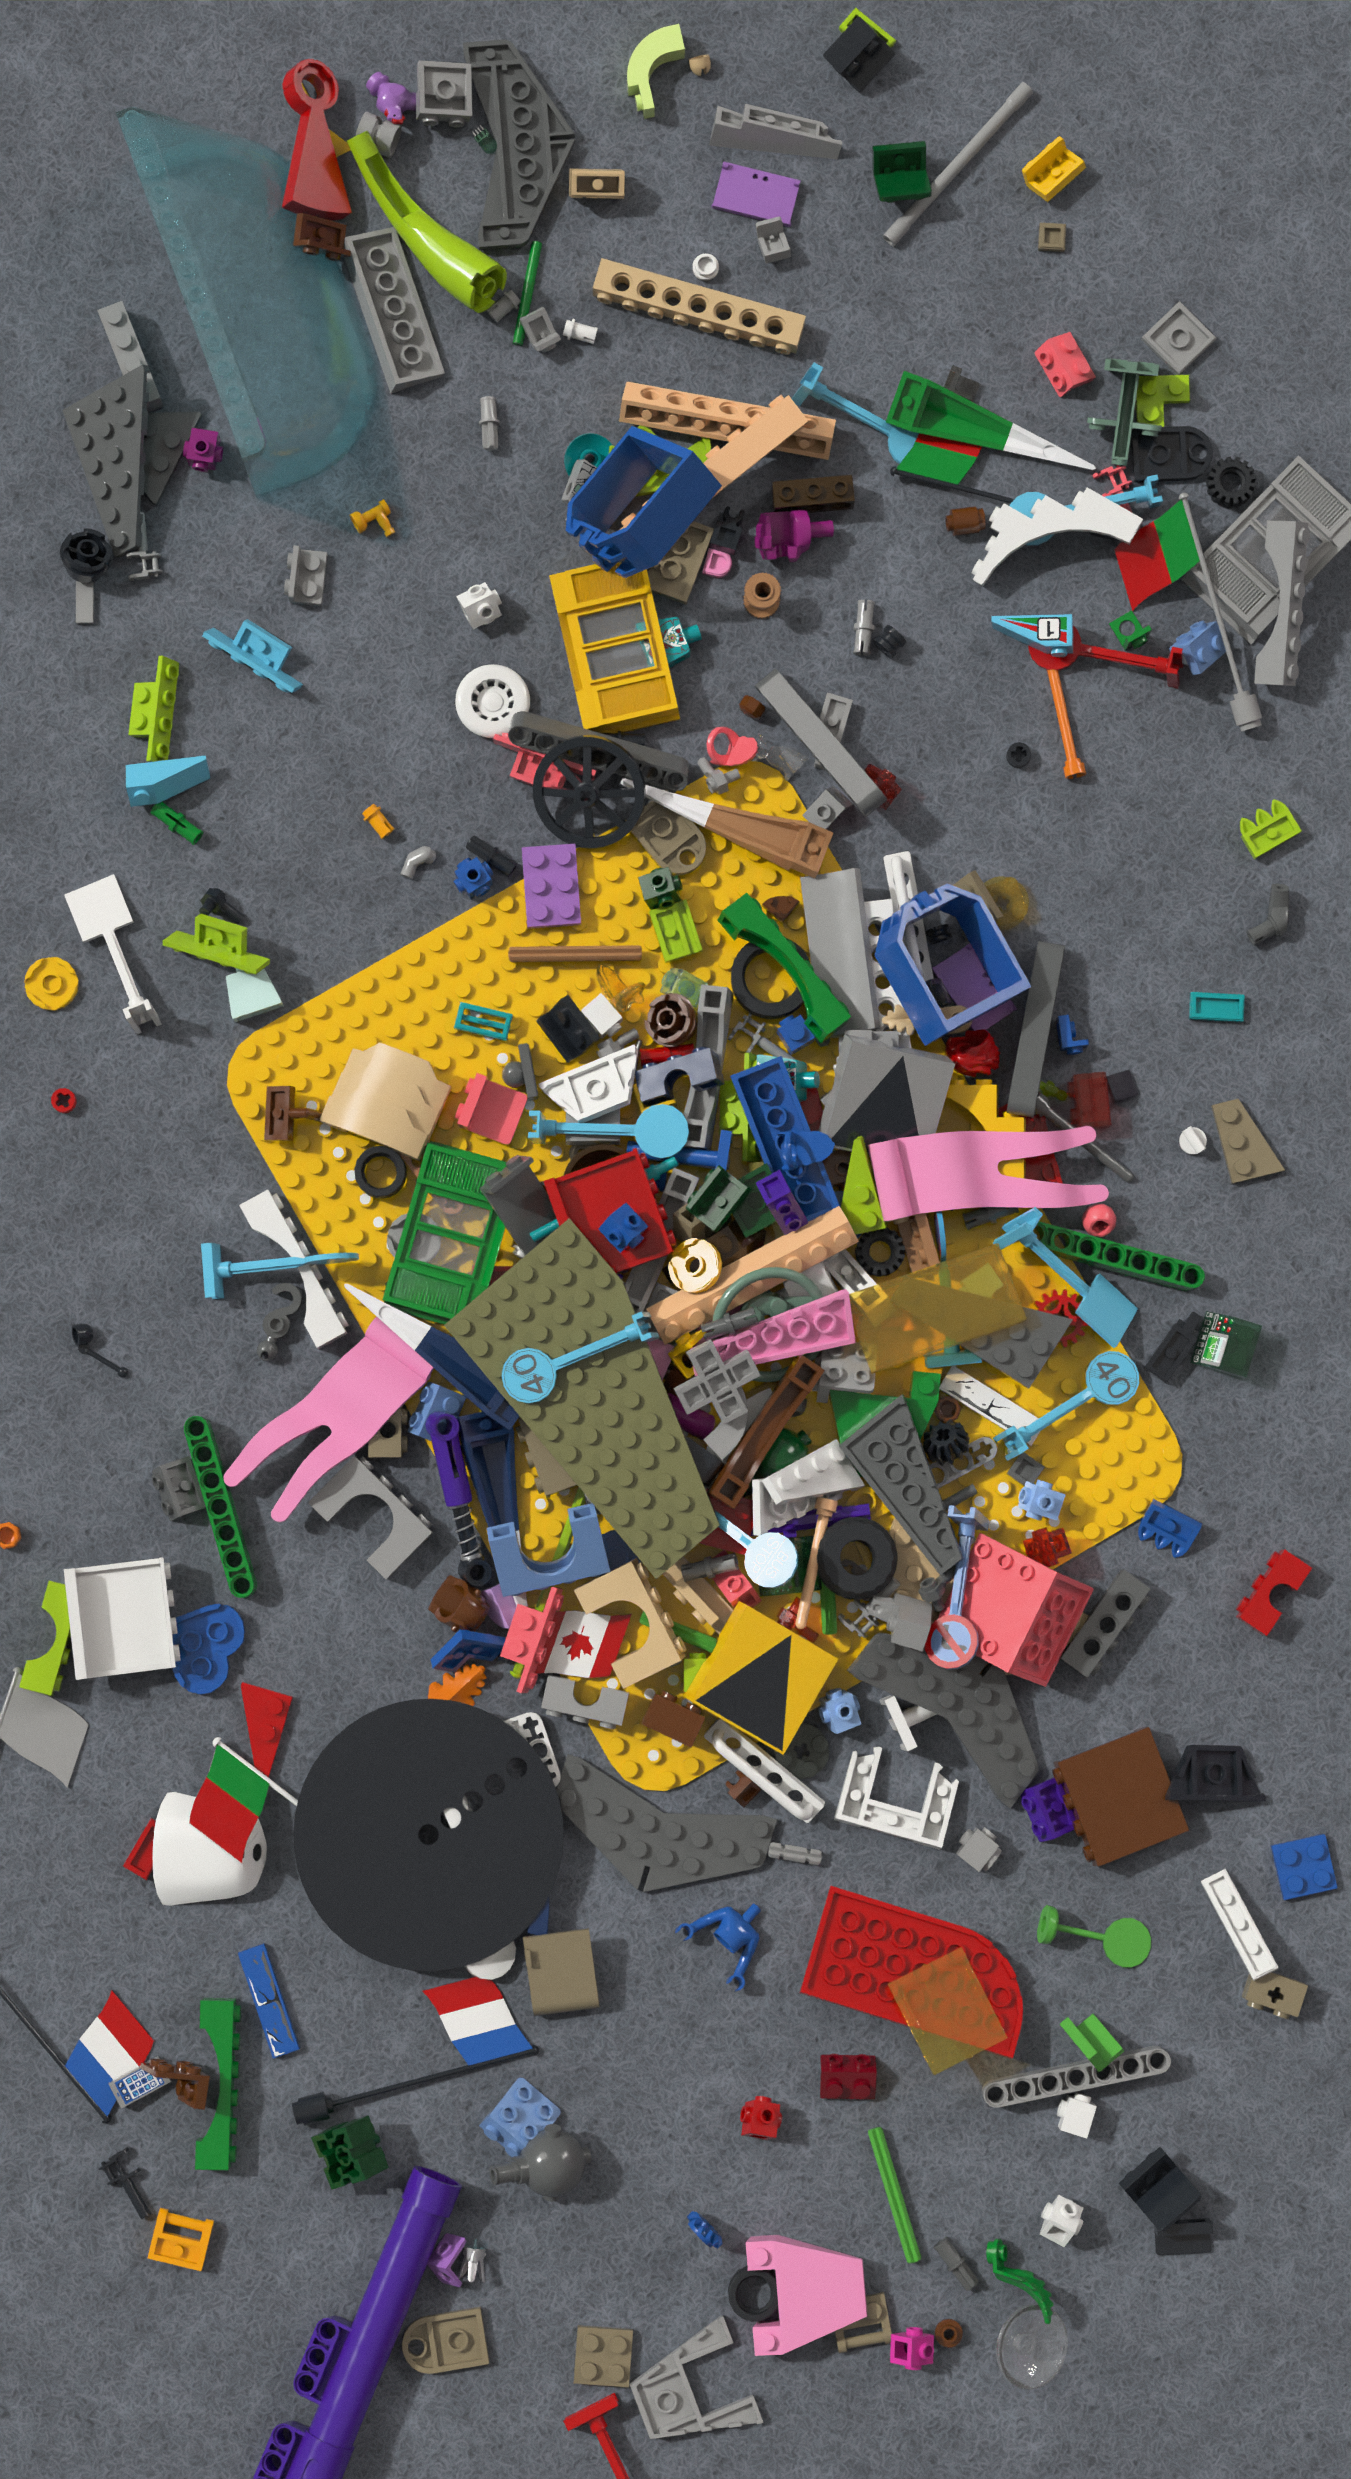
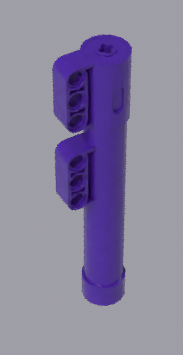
(361, 2347)

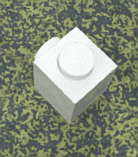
(602, 1016)
(1076, 2114)

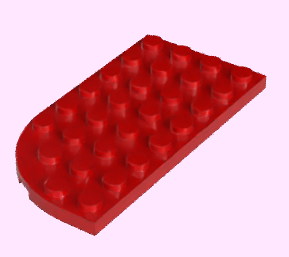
(873, 1943)

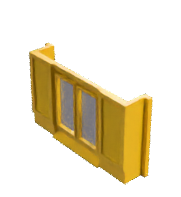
(614, 649)

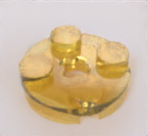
(1018, 899)

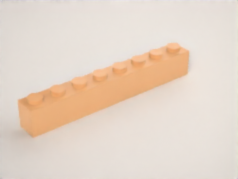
(752, 444)
(793, 1251)

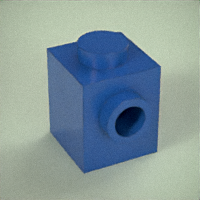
(794, 1034)

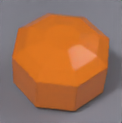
(9, 1535)

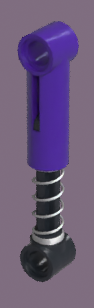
(457, 1494)

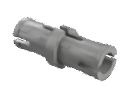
(864, 627)
(709, 1567)

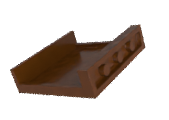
(1119, 1797)

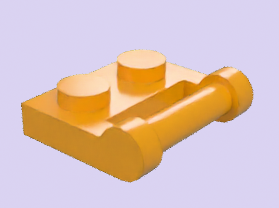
(177, 2248)

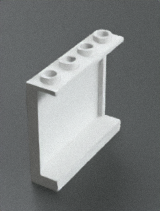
(121, 1618)

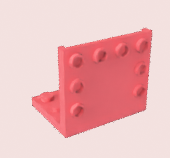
(1019, 1609)

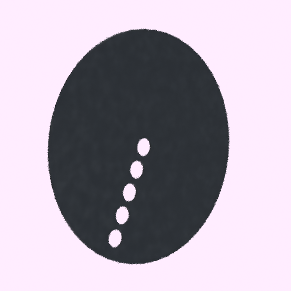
(412, 1899)

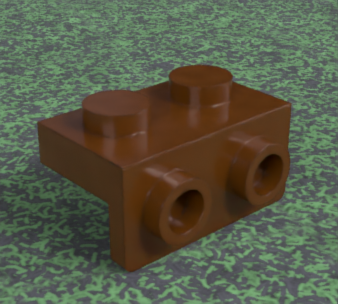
(320, 236)

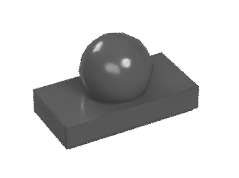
(520, 1073)

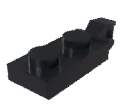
(1173, 1348)

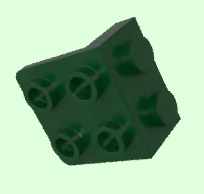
(900, 171)

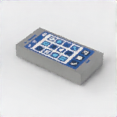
(135, 2085)

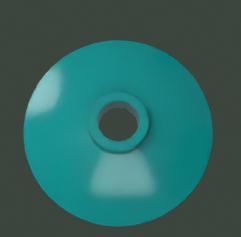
(586, 444)

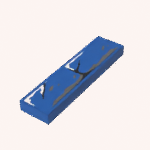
(268, 2000)

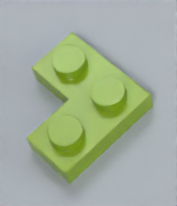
(1159, 390)

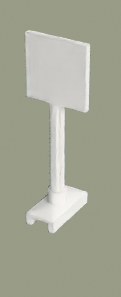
(99, 912)

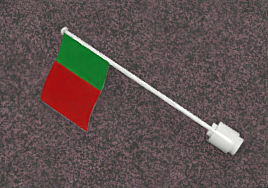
(231, 1801)

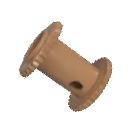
(759, 606)

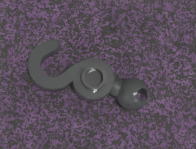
(276, 1323)

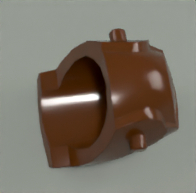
(459, 1605)

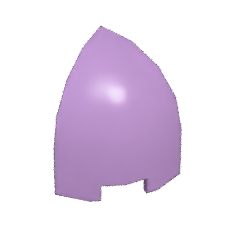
(501, 1608)

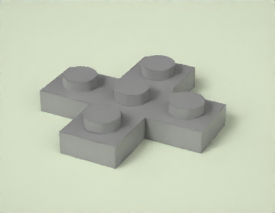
(717, 1381)

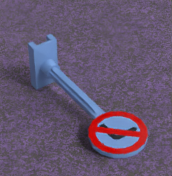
(953, 1638)

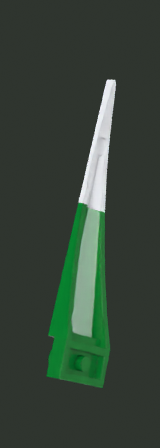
(939, 412)

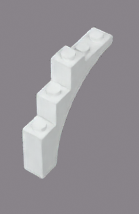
(1015, 529)

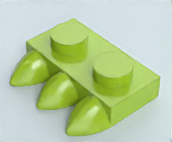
(1270, 830)

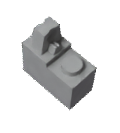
(905, 1618)

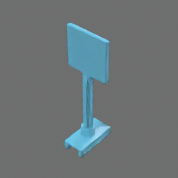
(1102, 1304)

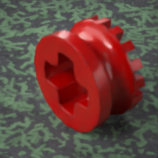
(55, 1099)

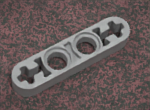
(952, 1473)

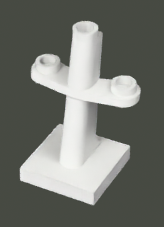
(904, 1719)

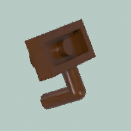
(282, 1112)

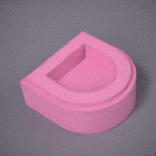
(717, 563)

